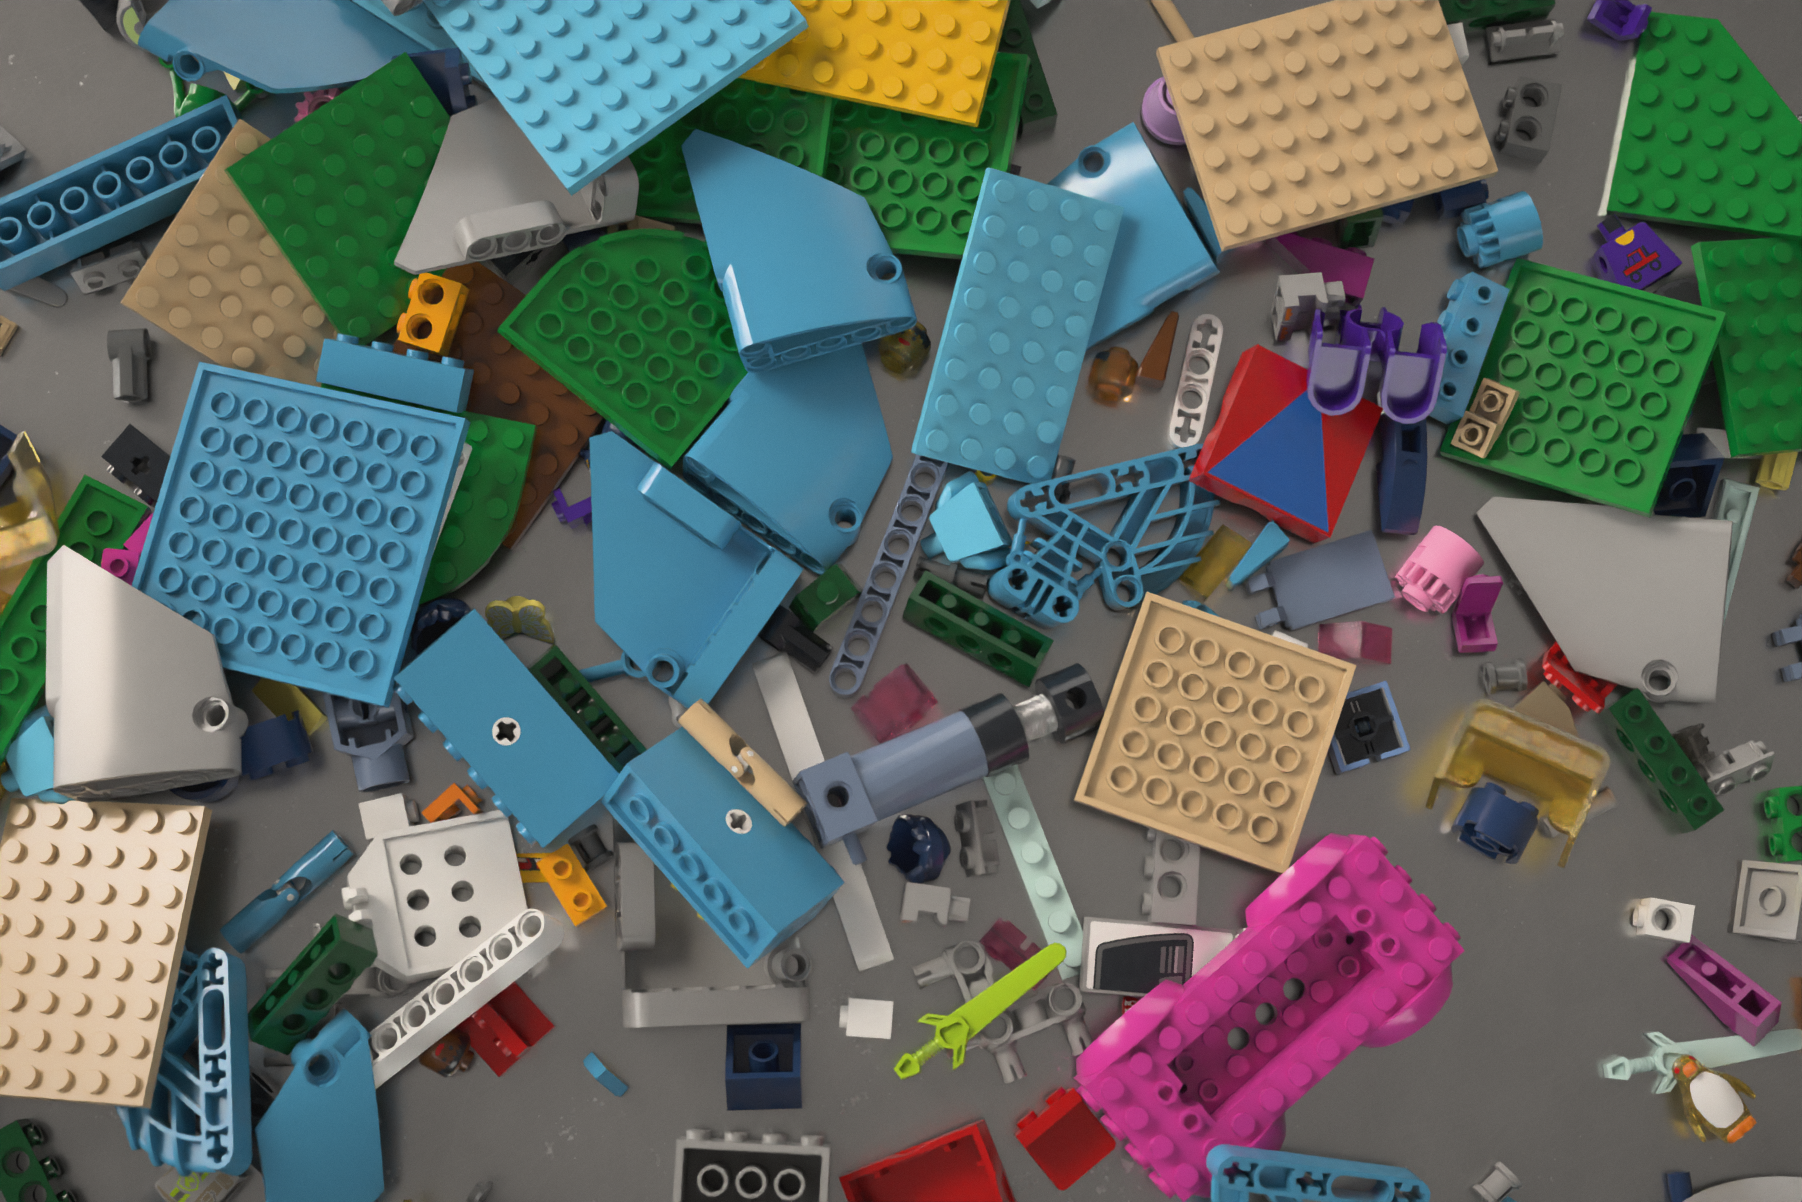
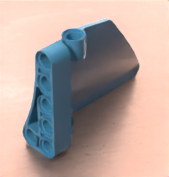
(274, 42)

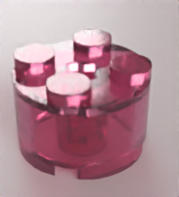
(894, 704)

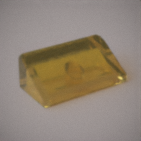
(1218, 559)

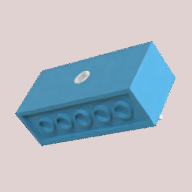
(541, 771)
(720, 846)

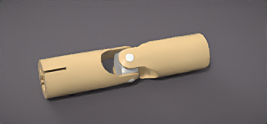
(723, 742)

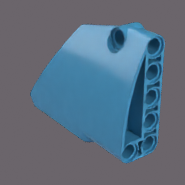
(1156, 241)
(792, 256)
(797, 455)
(676, 572)

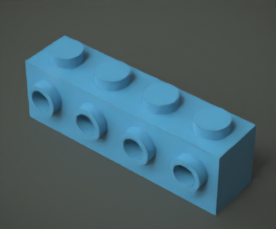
(1468, 332)
(394, 374)

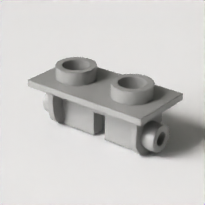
(1524, 39)
(97, 272)
(1750, 763)
(976, 855)

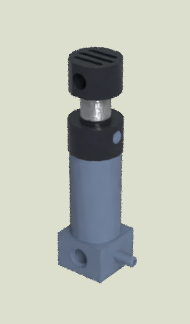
(943, 756)

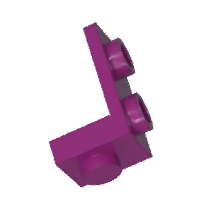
(1473, 615)

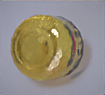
(905, 349)

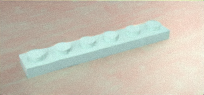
(1036, 866)

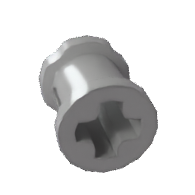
(1498, 1184)

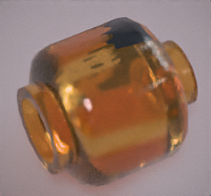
(1113, 374)

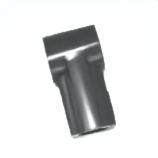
(129, 352)

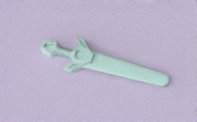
(1710, 1052)

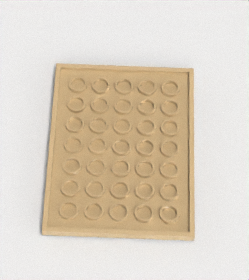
(1324, 115)
(92, 944)

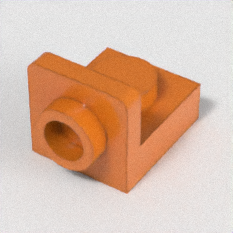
(447, 804)

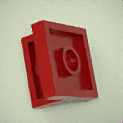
(506, 1028)

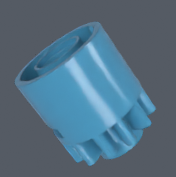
(1500, 230)

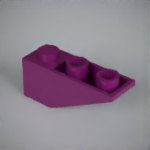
(1336, 264)

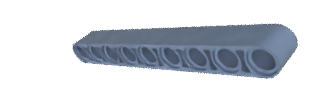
(889, 562)

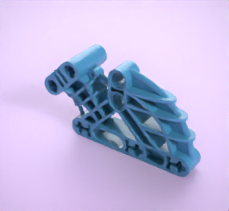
(1044, 577)
(215, 1093)
(1283, 1177)

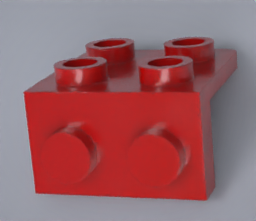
(1587, 690)
(1064, 1138)

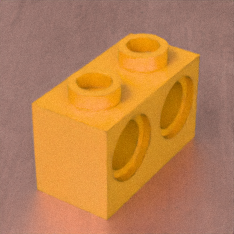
(442, 316)
(572, 885)

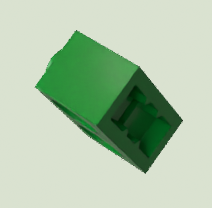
(1783, 823)

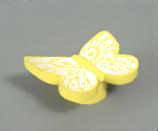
(518, 616)

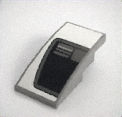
(1139, 955)

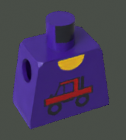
(1633, 256)

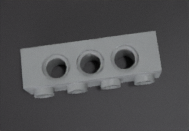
(1183, 907)

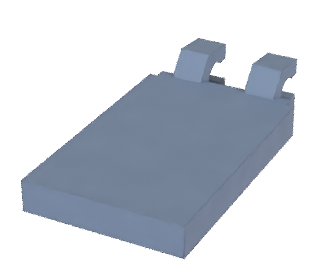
(1323, 582)

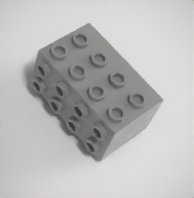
(751, 1169)

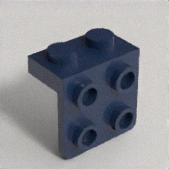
(446, 77)

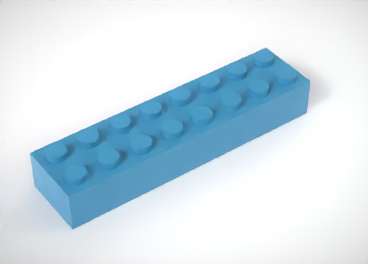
(109, 193)

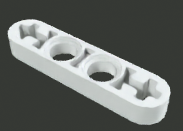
(1192, 382)

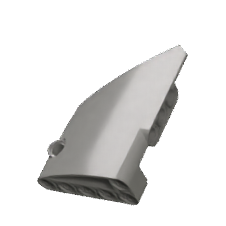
(501, 198)
(1622, 589)
(679, 966)

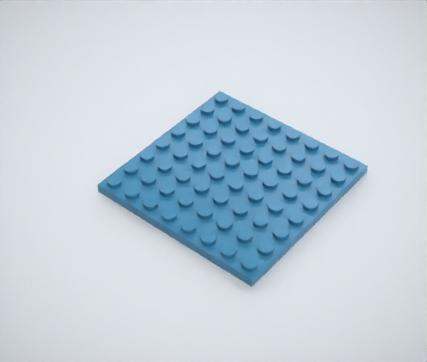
(301, 527)

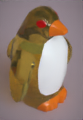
(1713, 1100)

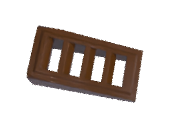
(1155, 364)

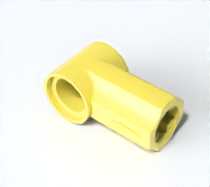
(1776, 470)

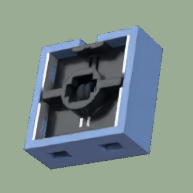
(1367, 729)

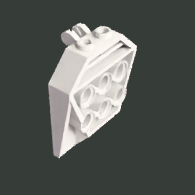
(380, 892)

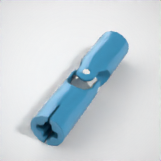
(273, 903)

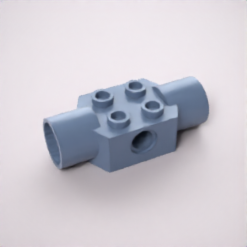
(372, 738)

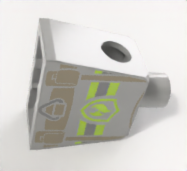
(197, 1186)

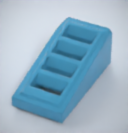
(1199, 213)
(1264, 549)

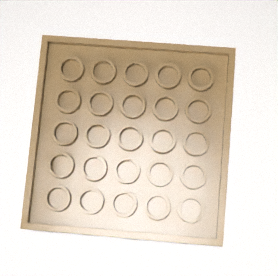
(226, 283)
(1215, 733)

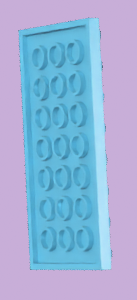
(1017, 328)

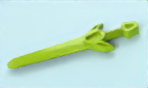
(968, 1020)

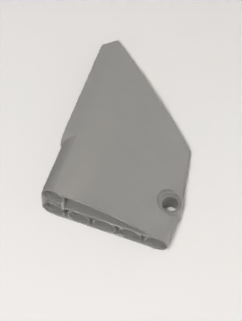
(131, 690)

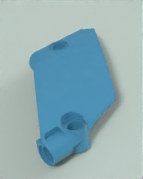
(324, 1123)

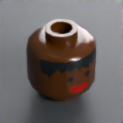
(448, 1054)

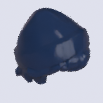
(434, 620)
(918, 848)

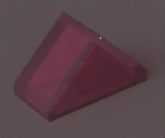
(1356, 642)

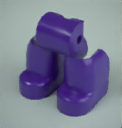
(1340, 369)

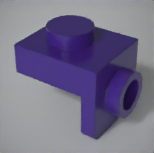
(1620, 18)
(575, 514)

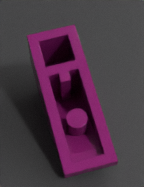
(1726, 990)

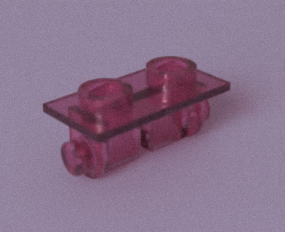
(1003, 945)

